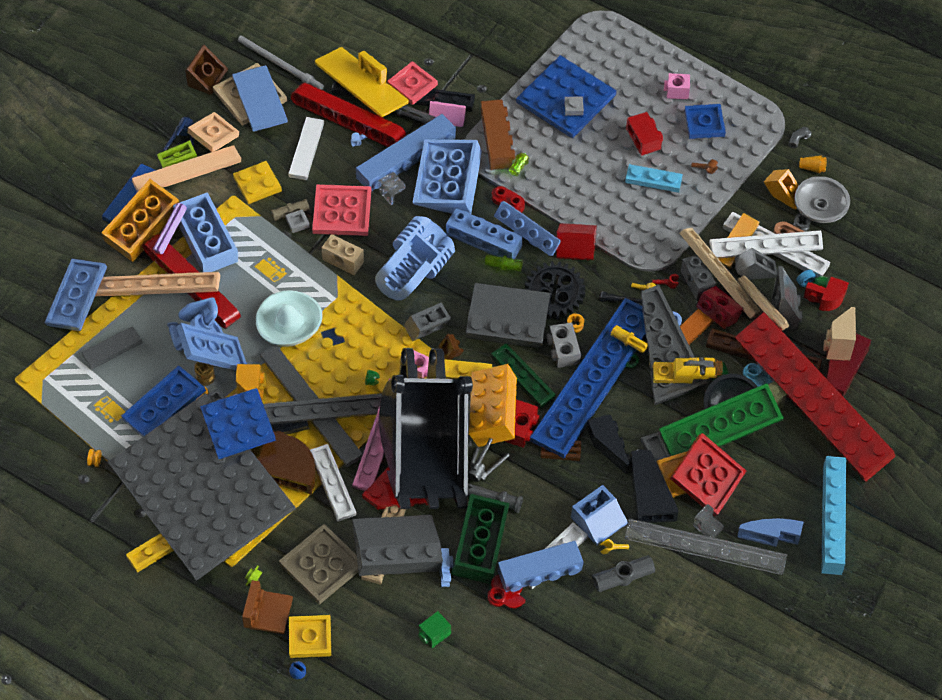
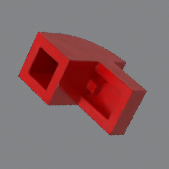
(828, 297)

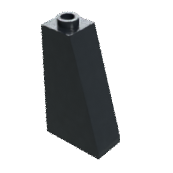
(650, 490)

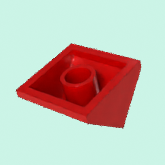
(576, 241)

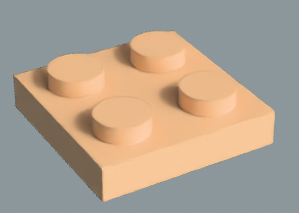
(213, 132)

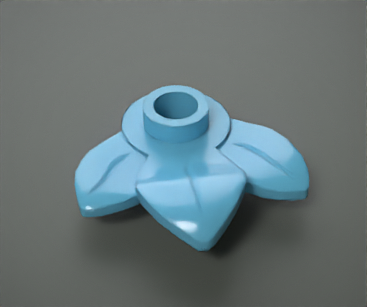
(759, 377)

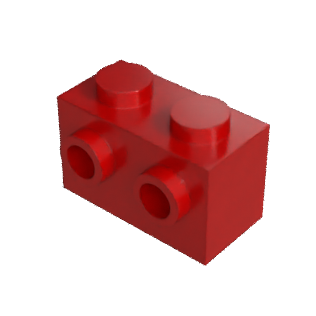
(644, 133)

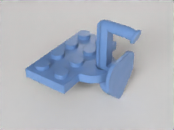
(204, 338)

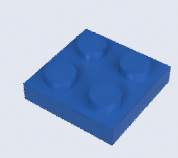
(705, 121)

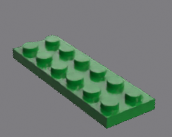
(724, 420)

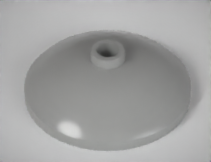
(822, 199)

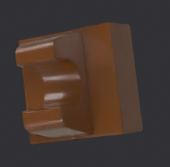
(450, 347)

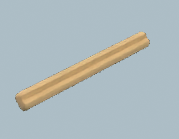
(763, 303)

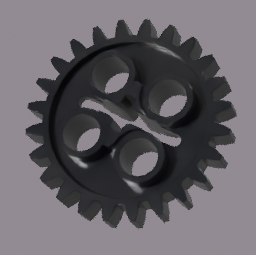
(572, 293)

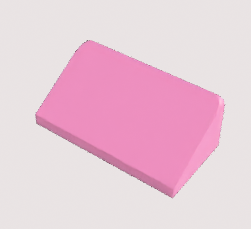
(454, 113)

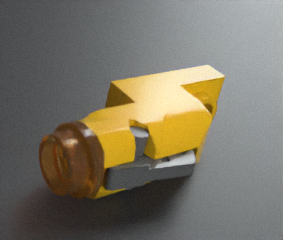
(686, 370)

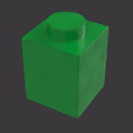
(434, 630)

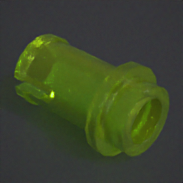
(521, 160)

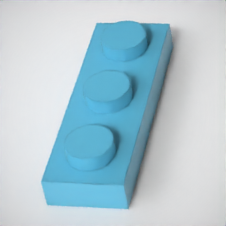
(653, 178)

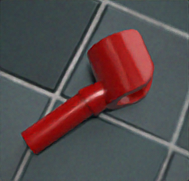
(670, 282)

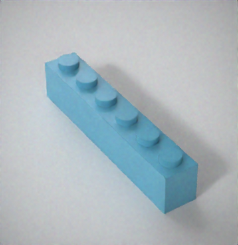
(833, 515)

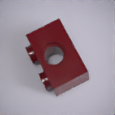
(719, 307)

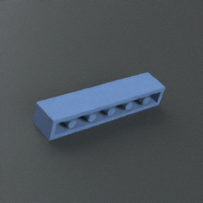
(404, 153)

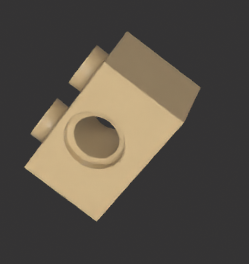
(342, 254)

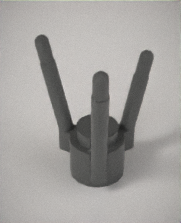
(476, 468)

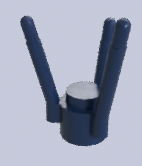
(181, 129)

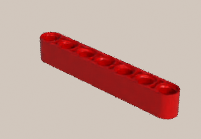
(347, 115)
(173, 263)

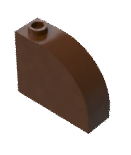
(289, 463)

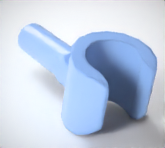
(356, 139)

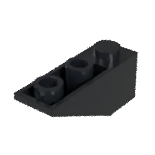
(605, 438)

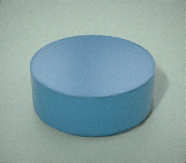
(805, 277)

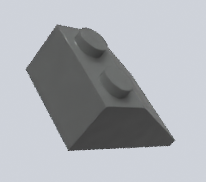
(786, 299)

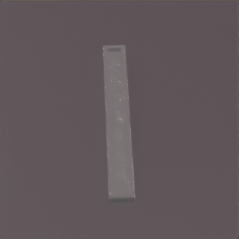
(706, 546)

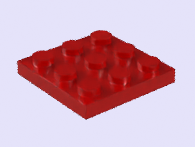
(708, 474)

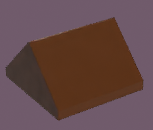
(205, 71)

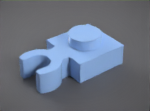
(445, 567)

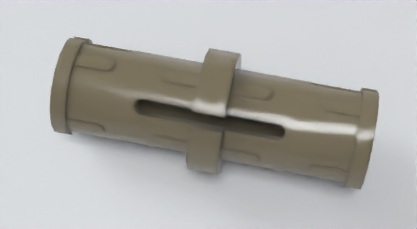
(280, 213)

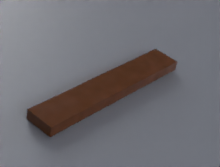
(727, 343)

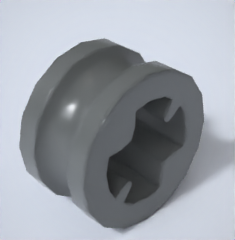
(800, 217)

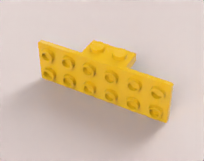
(363, 79)

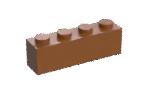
(496, 134)

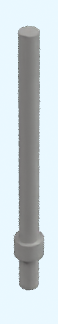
(306, 78)

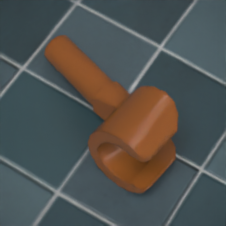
(710, 167)

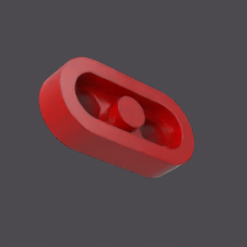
(509, 197)

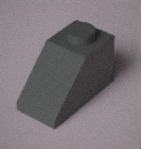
(755, 265)

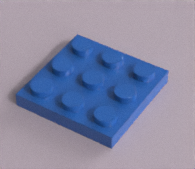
(237, 423)

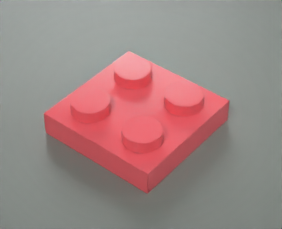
(413, 82)

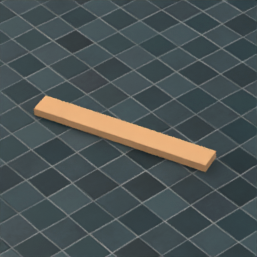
(159, 284)

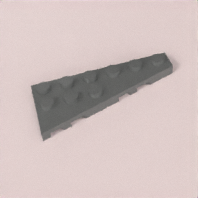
(665, 343)

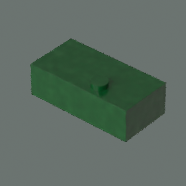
(480, 539)

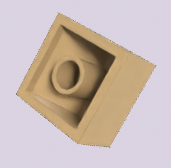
(841, 336)

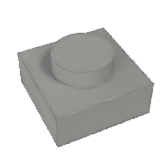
(573, 106)
(297, 221)

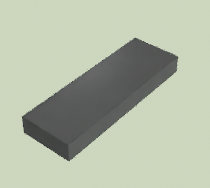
(112, 347)

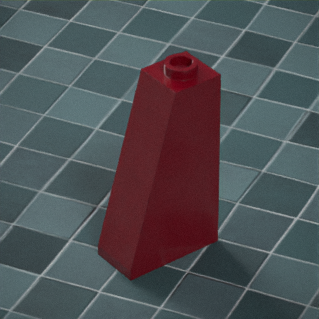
(842, 372)

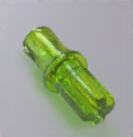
(504, 262)

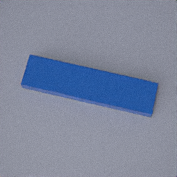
(124, 195)

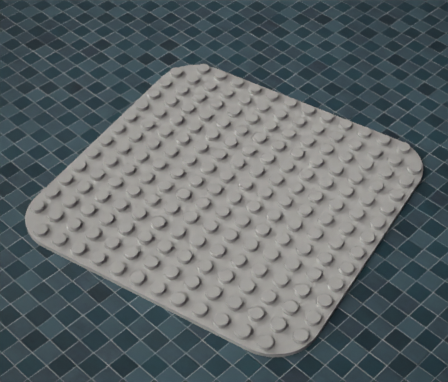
(586, 175)

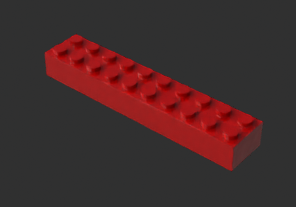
(815, 397)

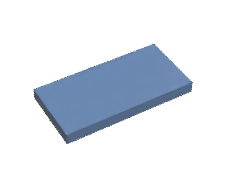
(259, 98)
(75, 294)

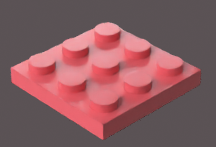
(342, 210)

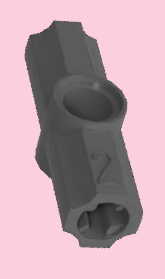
(612, 577)

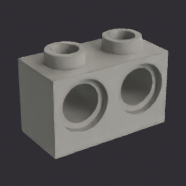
(567, 344)

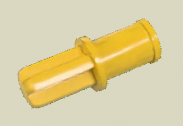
(629, 339)

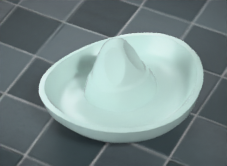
(288, 318)

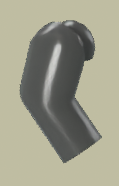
(797, 135)

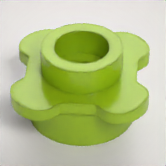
(253, 575)

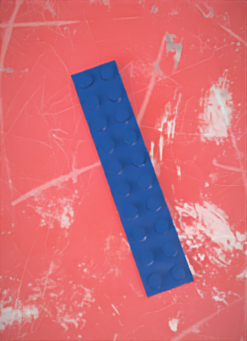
(589, 383)

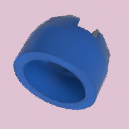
(296, 673)

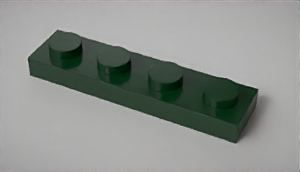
(526, 377)

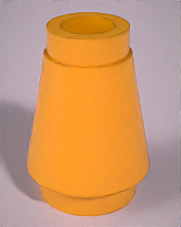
(814, 163)

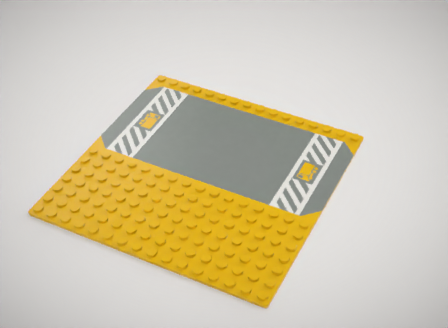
(267, 264)

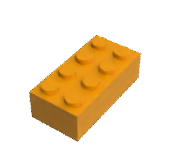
(140, 220)
(493, 405)

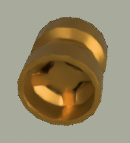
(204, 373)

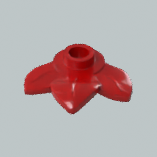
(508, 599)

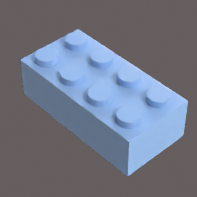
(207, 234)

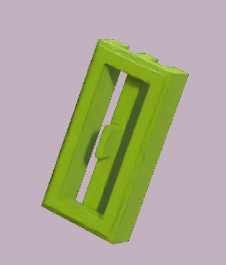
(177, 156)

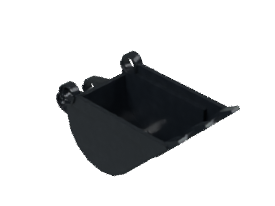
(426, 432)

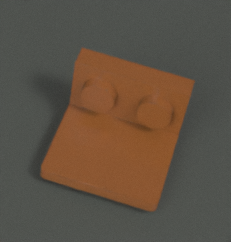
(266, 610)

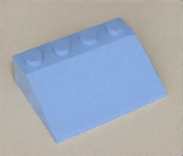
(448, 175)

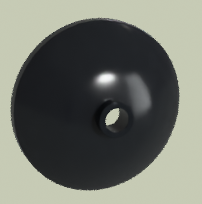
(727, 387)

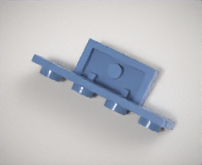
(527, 228)

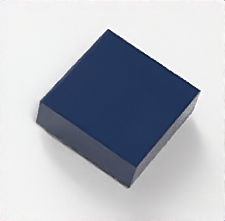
(331, 334)

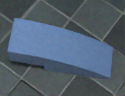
(771, 530)

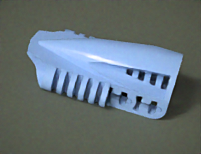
(419, 253)

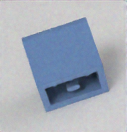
(598, 515)

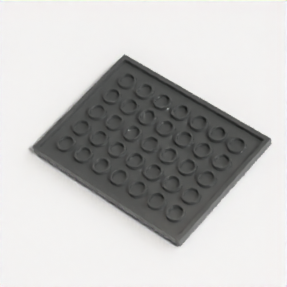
(192, 497)

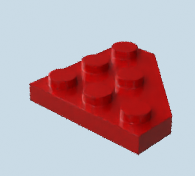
(381, 494)

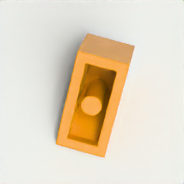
(782, 186)

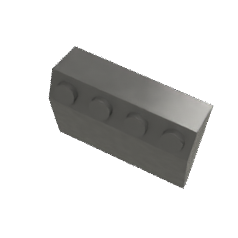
(508, 315)
(397, 545)

